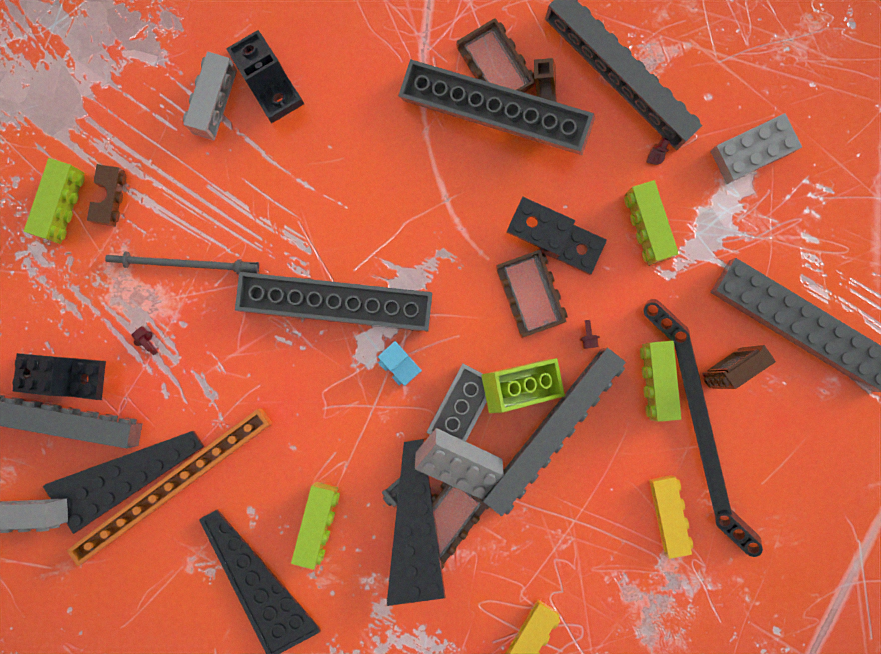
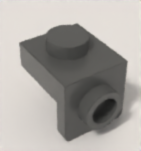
(391, 493)

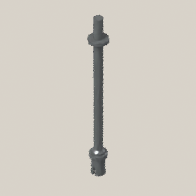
(237, 266)

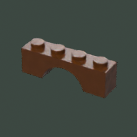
(545, 78)

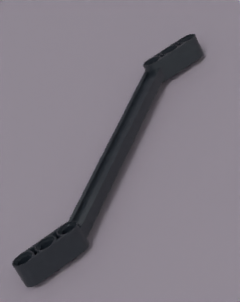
(704, 431)

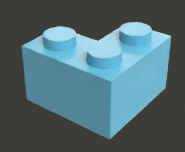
(399, 363)

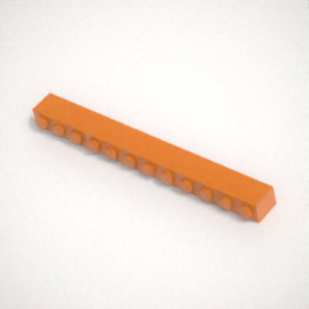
(169, 487)

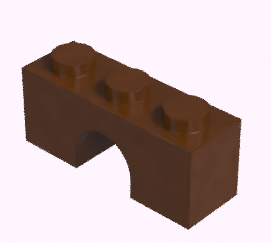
(107, 211)

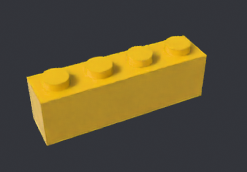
(671, 517)
(535, 630)

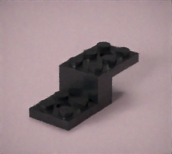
(265, 76)
(556, 235)
(59, 376)

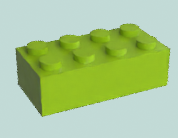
(54, 201)
(651, 223)
(661, 381)
(522, 385)
(314, 525)

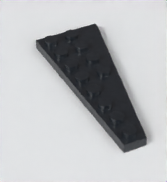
(110, 483)
(415, 552)
(268, 605)

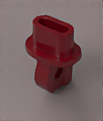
(658, 152)
(142, 338)
(590, 340)

